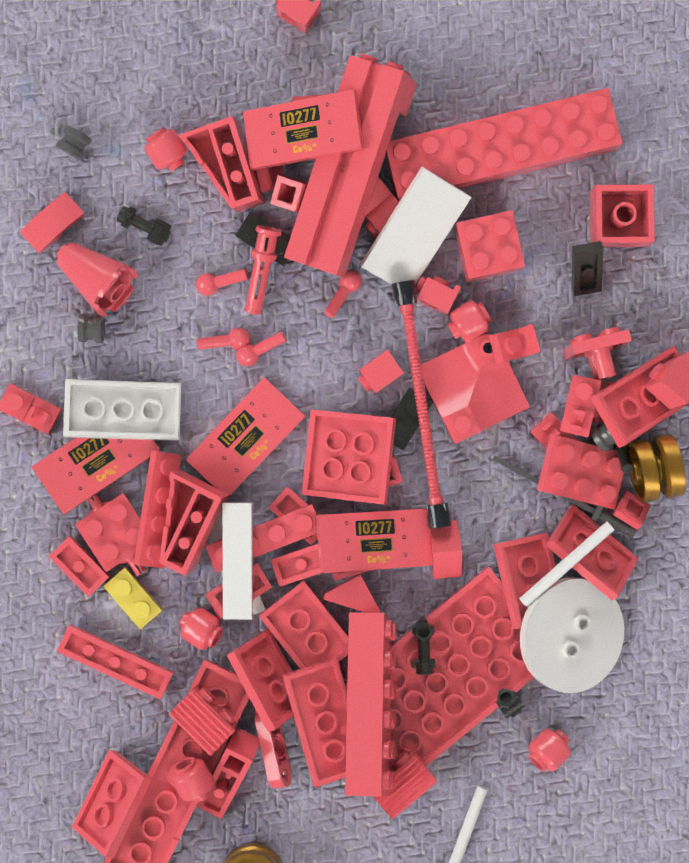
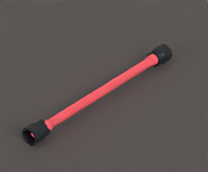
(405, 298)

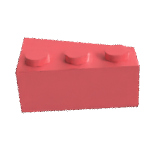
(224, 157)
(190, 519)

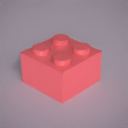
(622, 215)
(489, 246)

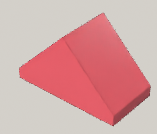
(446, 551)
(353, 594)

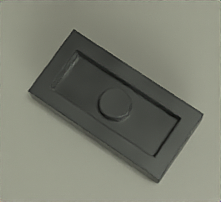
(248, 234)
(587, 268)
(406, 419)

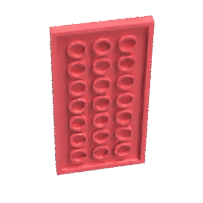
(473, 658)

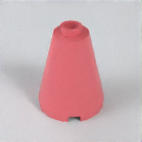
(98, 278)

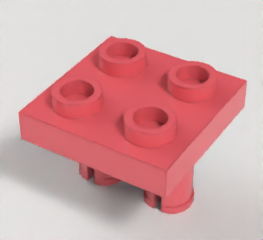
(598, 350)

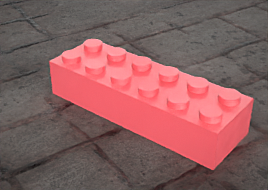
(370, 705)

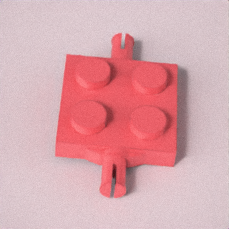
(112, 532)

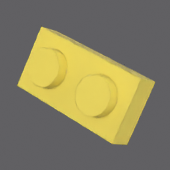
(133, 597)

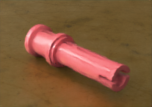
(260, 254)

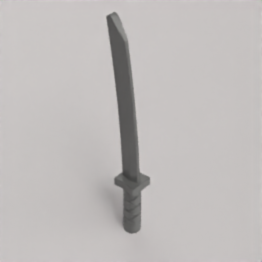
(597, 513)

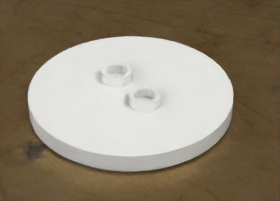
(571, 636)

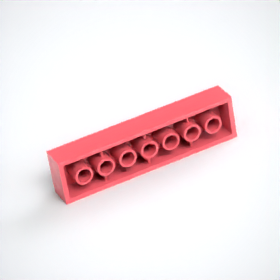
(508, 143)

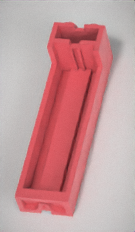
(345, 182)

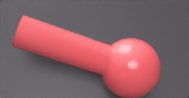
(350, 283)
(208, 284)
(236, 339)
(249, 354)

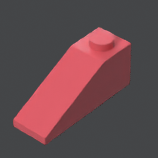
(671, 381)
(230, 772)

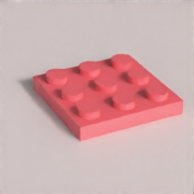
(348, 456)

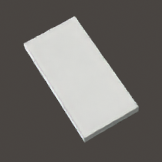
(415, 228)
(122, 410)

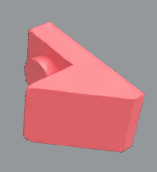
(515, 344)

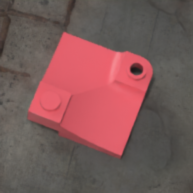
(472, 389)

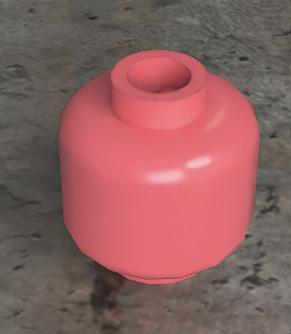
(165, 149)
(469, 321)
(201, 628)
(549, 750)
(192, 779)

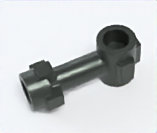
(157, 232)
(423, 631)
(509, 703)

